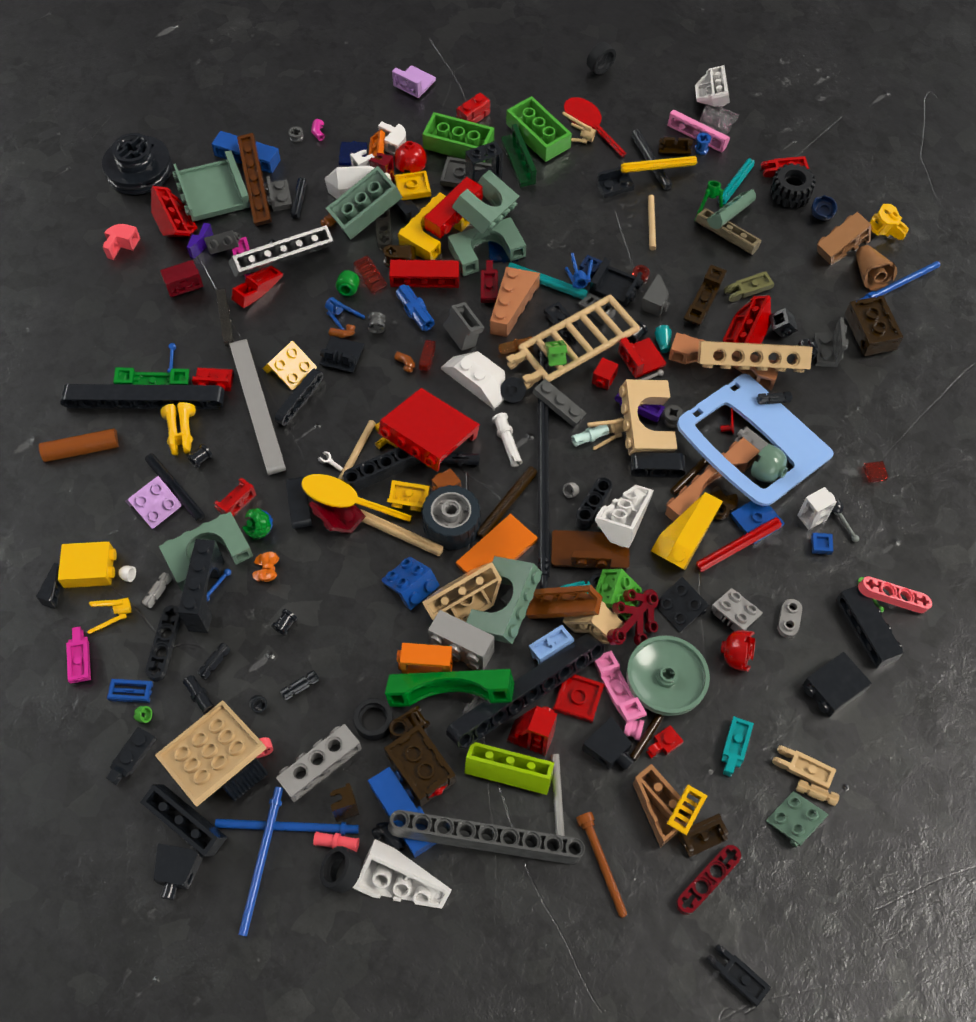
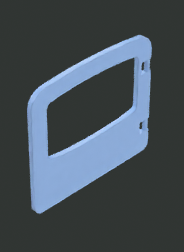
(775, 422)

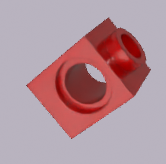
(605, 373)

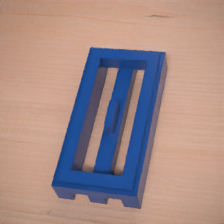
(130, 698)

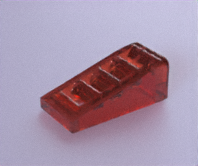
(365, 264)

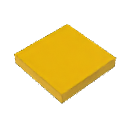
(413, 185)

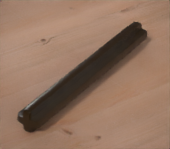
(506, 502)

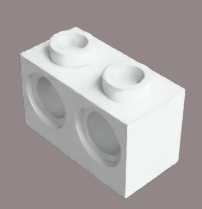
(816, 508)

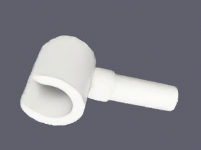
(330, 461)

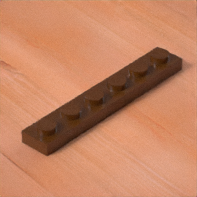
(254, 179)

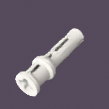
(505, 432)

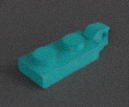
(736, 744)

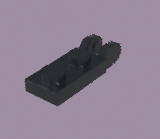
(740, 976)

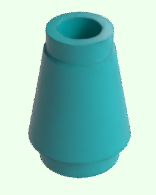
(663, 337)

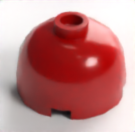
(410, 157)
(739, 649)

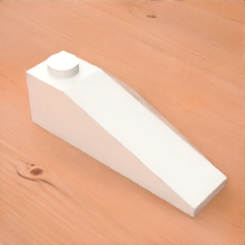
(396, 876)

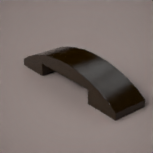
(705, 295)

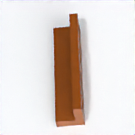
(564, 602)

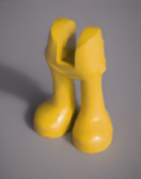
(184, 438)

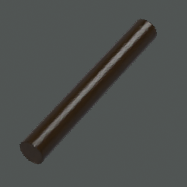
(689, 476)
(646, 737)

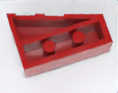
(534, 730)

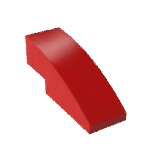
(255, 286)

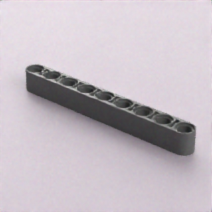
(475, 840)

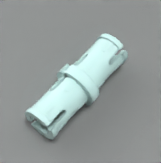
(590, 434)

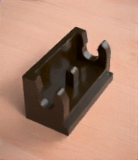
(346, 806)
(704, 835)

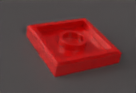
(579, 698)

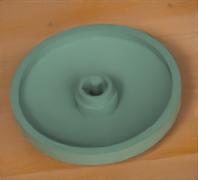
(667, 675)

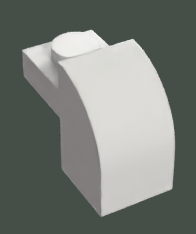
(393, 136)

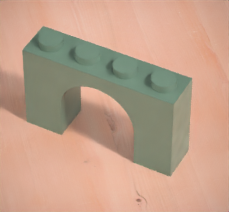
(478, 213)
(505, 234)
(222, 530)
(506, 622)

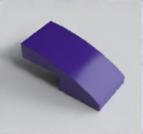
(197, 243)

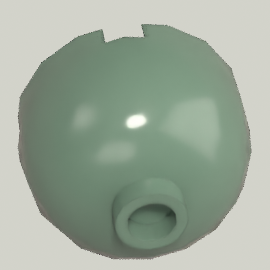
(770, 465)

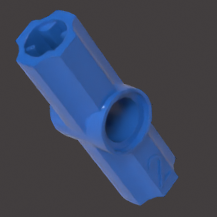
(415, 307)

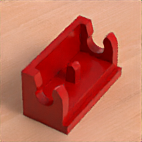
(236, 498)

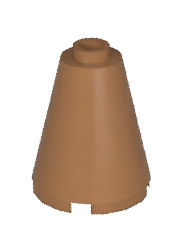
(874, 268)

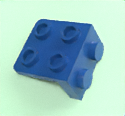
(411, 581)

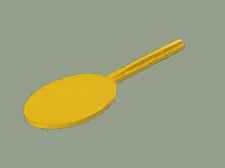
(338, 493)

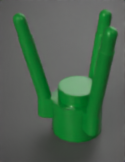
(712, 191)

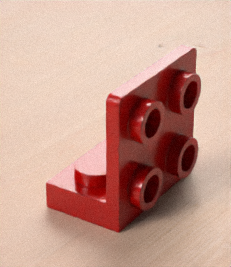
(640, 356)

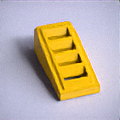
(694, 792)

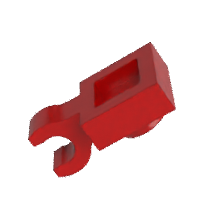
(665, 741)

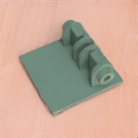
(797, 818)

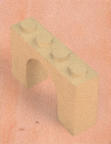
(638, 437)

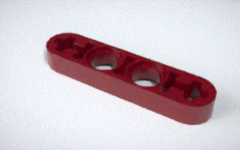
(706, 877)

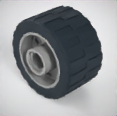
(451, 517)

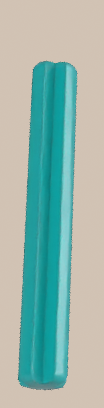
(737, 179)

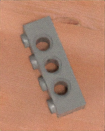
(296, 787)

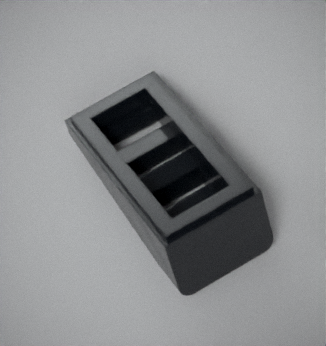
(50, 589)

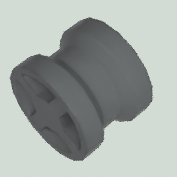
(376, 322)
(668, 418)

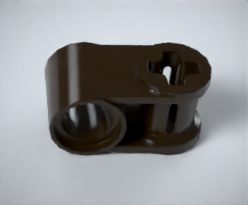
(400, 252)
(408, 721)

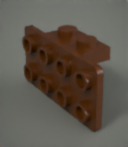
(587, 550)

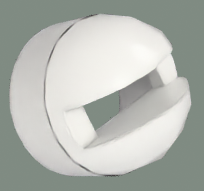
(127, 573)

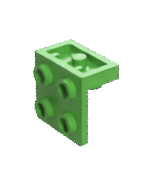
(612, 586)

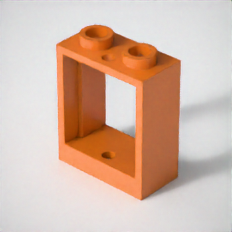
(424, 658)

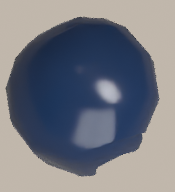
(824, 208)

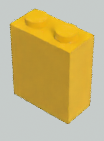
(86, 564)

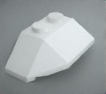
(713, 87)
(344, 178)
(478, 376)

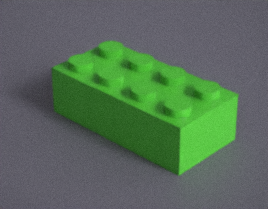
(539, 128)
(454, 135)

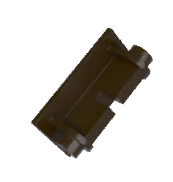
(668, 145)

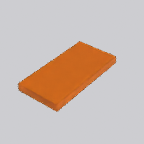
(506, 540)

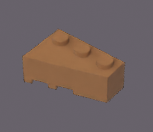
(844, 238)
(658, 802)

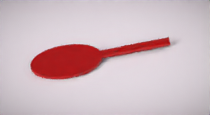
(591, 116)

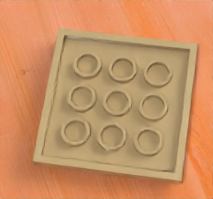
(210, 752)

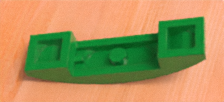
(129, 376)

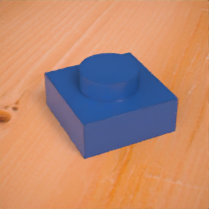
(822, 543)

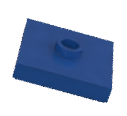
(752, 516)

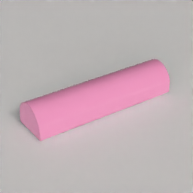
(692, 128)

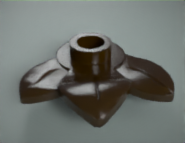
(729, 503)

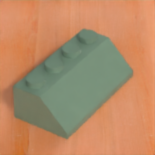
(364, 202)

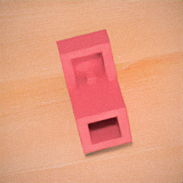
(120, 237)

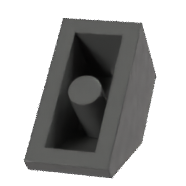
(656, 298)

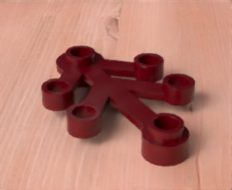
(648, 601)

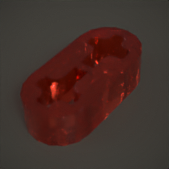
(427, 355)

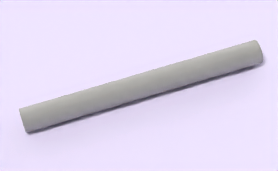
(557, 795)

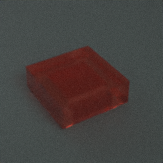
(875, 471)

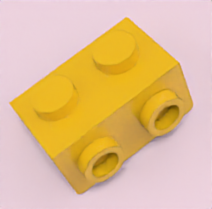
(408, 494)

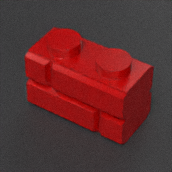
(474, 109)

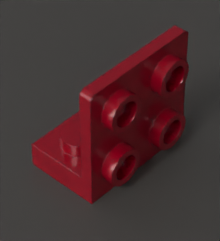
(181, 278)
(338, 518)

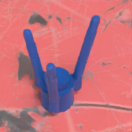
(579, 279)
(336, 307)

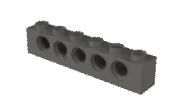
(280, 251)

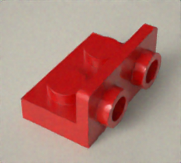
(214, 376)

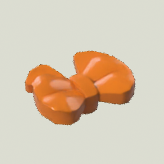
(267, 561)

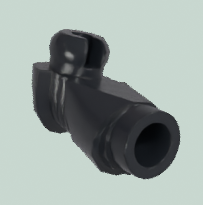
(382, 831)

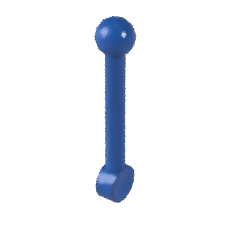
(172, 347)
(227, 572)

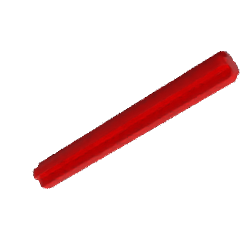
(738, 544)

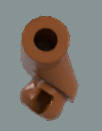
(328, 220)
(342, 333)
(407, 360)

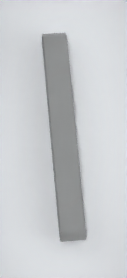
(257, 407)

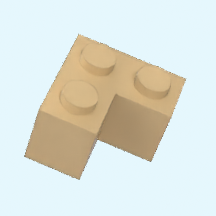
(595, 624)

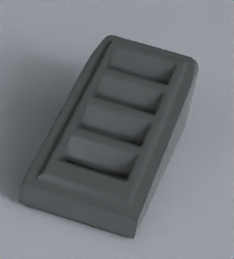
(610, 311)

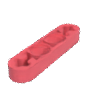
(874, 588)

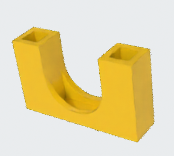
(424, 244)

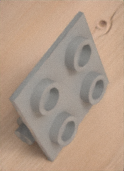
(736, 609)

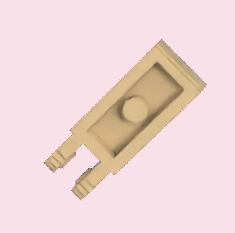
(805, 767)

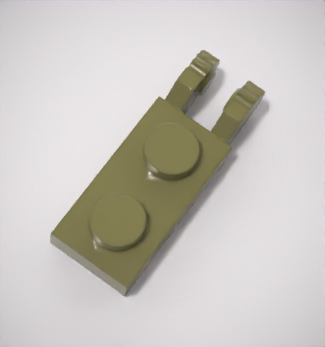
(749, 286)

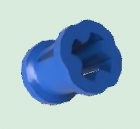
(702, 143)

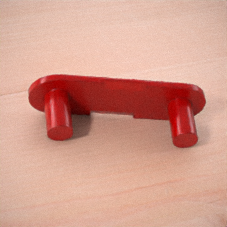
(724, 428)

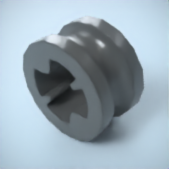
(296, 138)

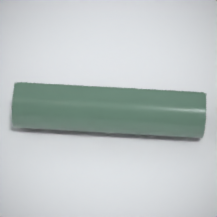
(731, 209)

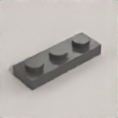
(559, 402)

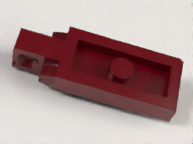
(489, 283)

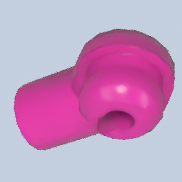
(316, 126)

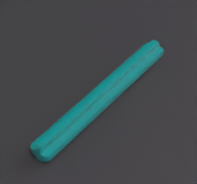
(555, 283)

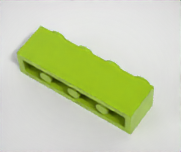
(509, 768)

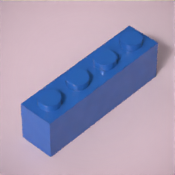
(268, 155)
(394, 797)

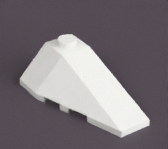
(624, 515)

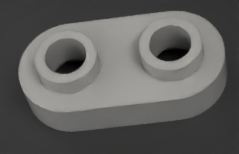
(789, 616)

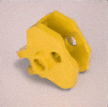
(888, 223)

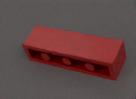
(443, 216)
(424, 273)

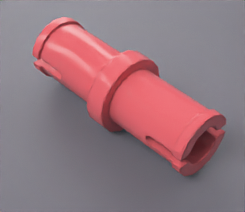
(335, 840)

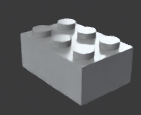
(467, 642)

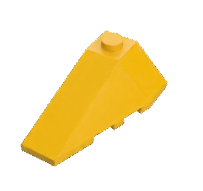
(684, 535)

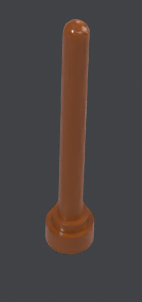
(586, 821)

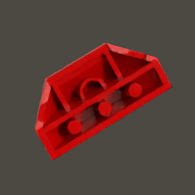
(170, 213)
(750, 322)

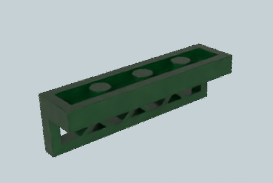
(519, 157)

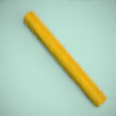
(658, 164)

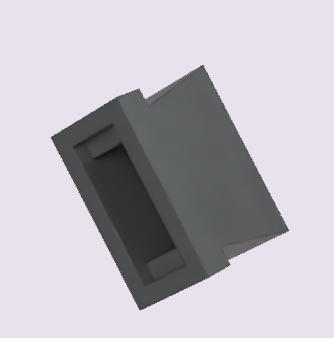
(463, 326)

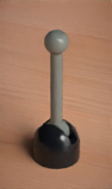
(837, 510)

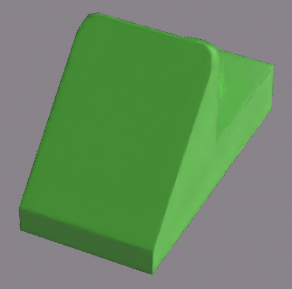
(556, 352)

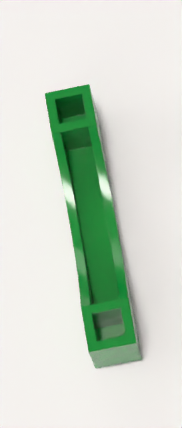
(410, 688)

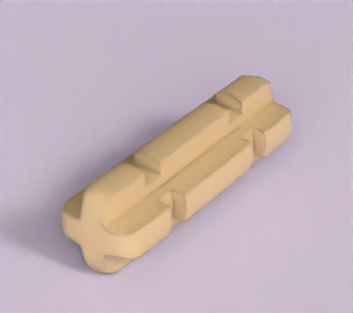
(817, 792)

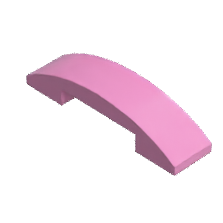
(618, 689)

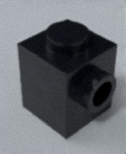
(783, 323)

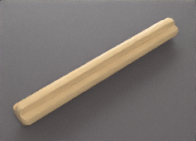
(402, 533)

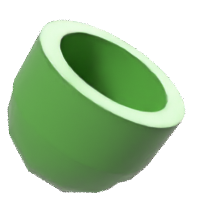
(146, 710)

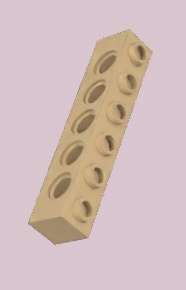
(802, 356)

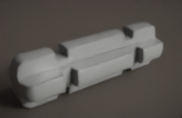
(156, 590)

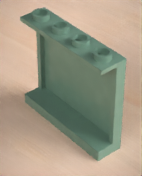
(212, 189)

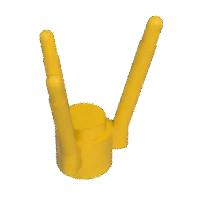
(120, 607)

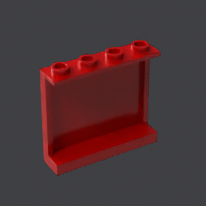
(427, 428)

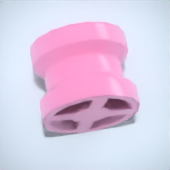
(634, 729)

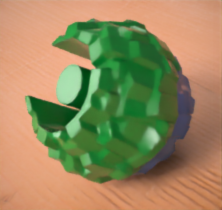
(259, 524)

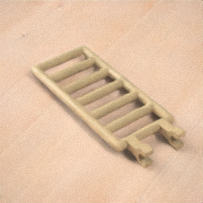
(540, 373)

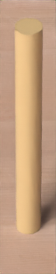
(651, 219)
(359, 446)

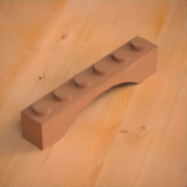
(686, 351)
(740, 454)

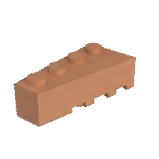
(513, 296)

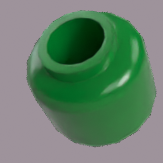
(347, 283)

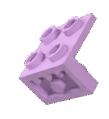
(412, 80)
(154, 502)

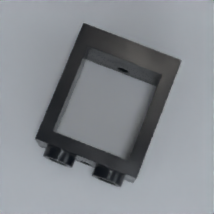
(480, 154)

